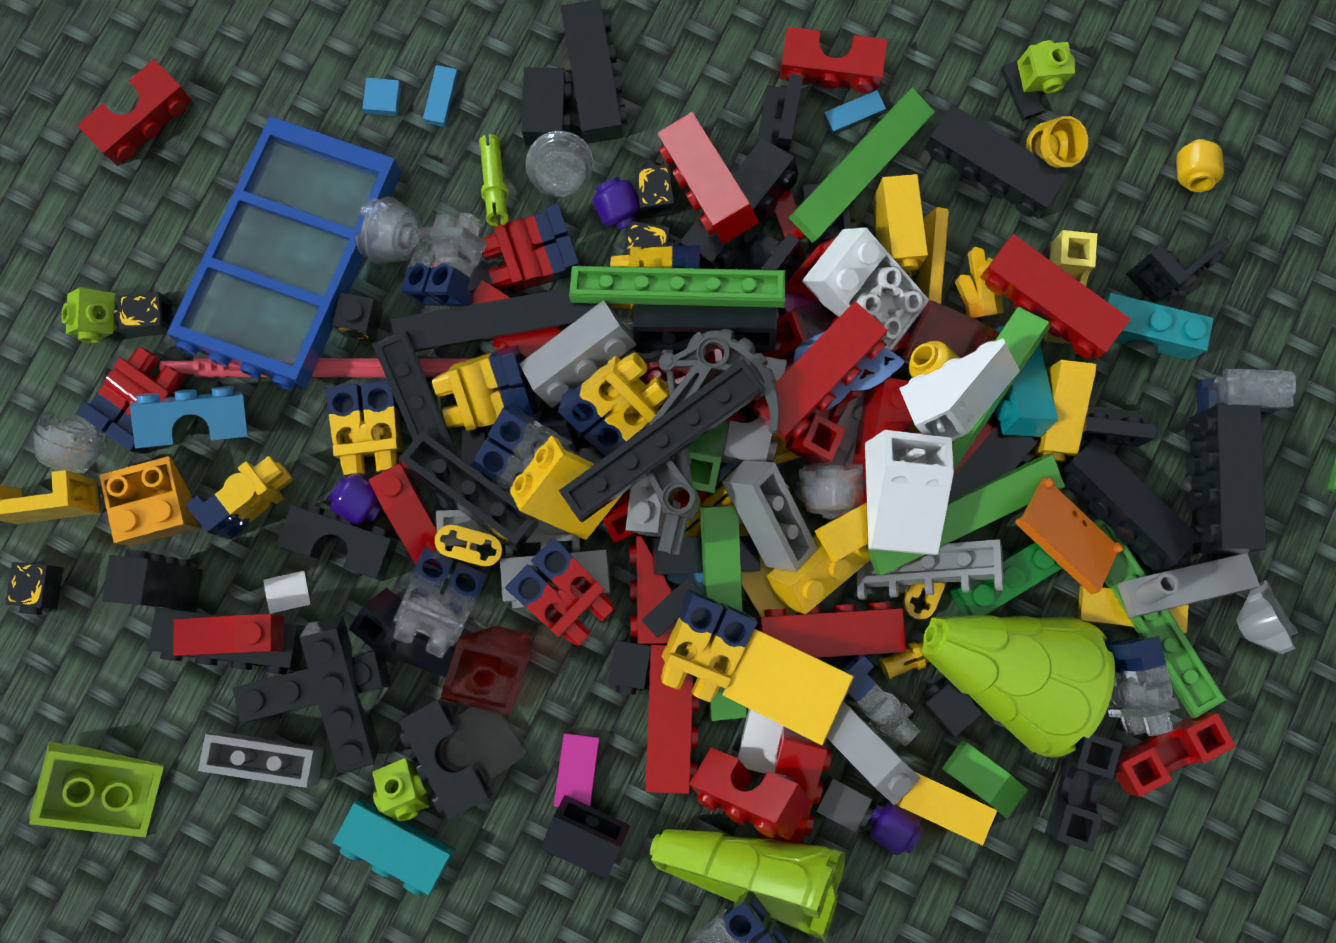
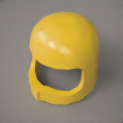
(1059, 141)

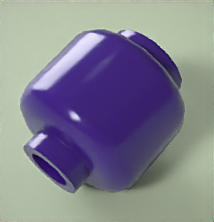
(616, 202)
(354, 499)
(895, 828)

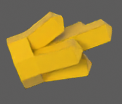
(976, 296)

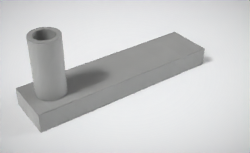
(1188, 585)

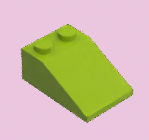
(95, 791)

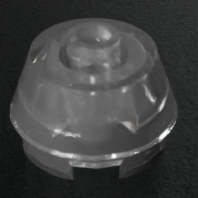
(559, 164)
(388, 231)
(67, 443)
(831, 488)

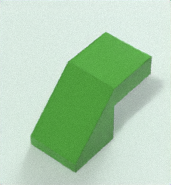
(707, 457)
(984, 779)

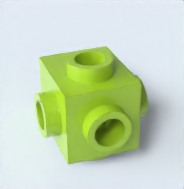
(1046, 66)
(89, 314)
(400, 790)

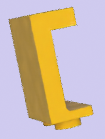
(539, 485)
(71, 497)

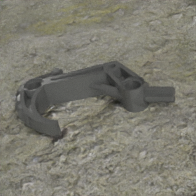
(676, 475)

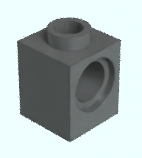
(844, 805)

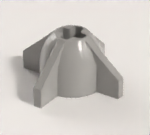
(1265, 621)

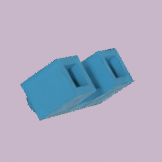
(155, 416)

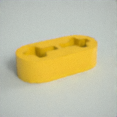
(470, 536)
(931, 601)

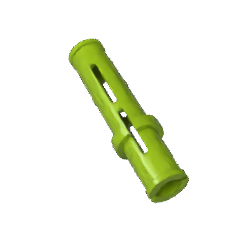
(494, 190)

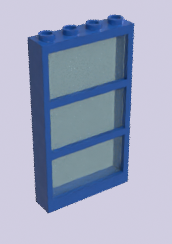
(282, 254)

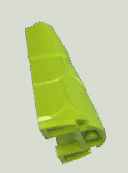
(1031, 674)
(788, 878)

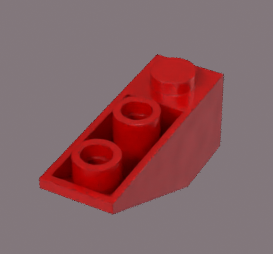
(648, 592)

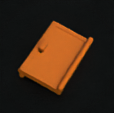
(1069, 536)

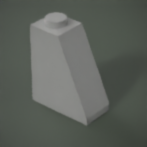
(871, 755)

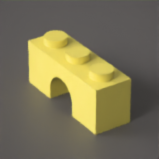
(1076, 256)

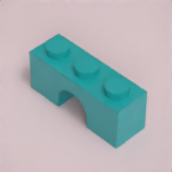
(1174, 330)

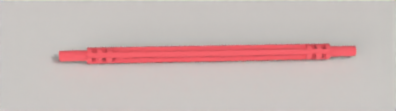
(325, 367)

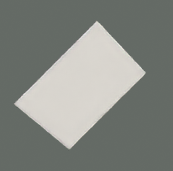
(286, 592)

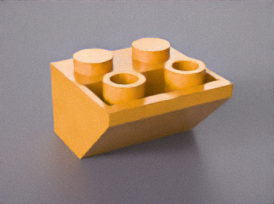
(147, 502)

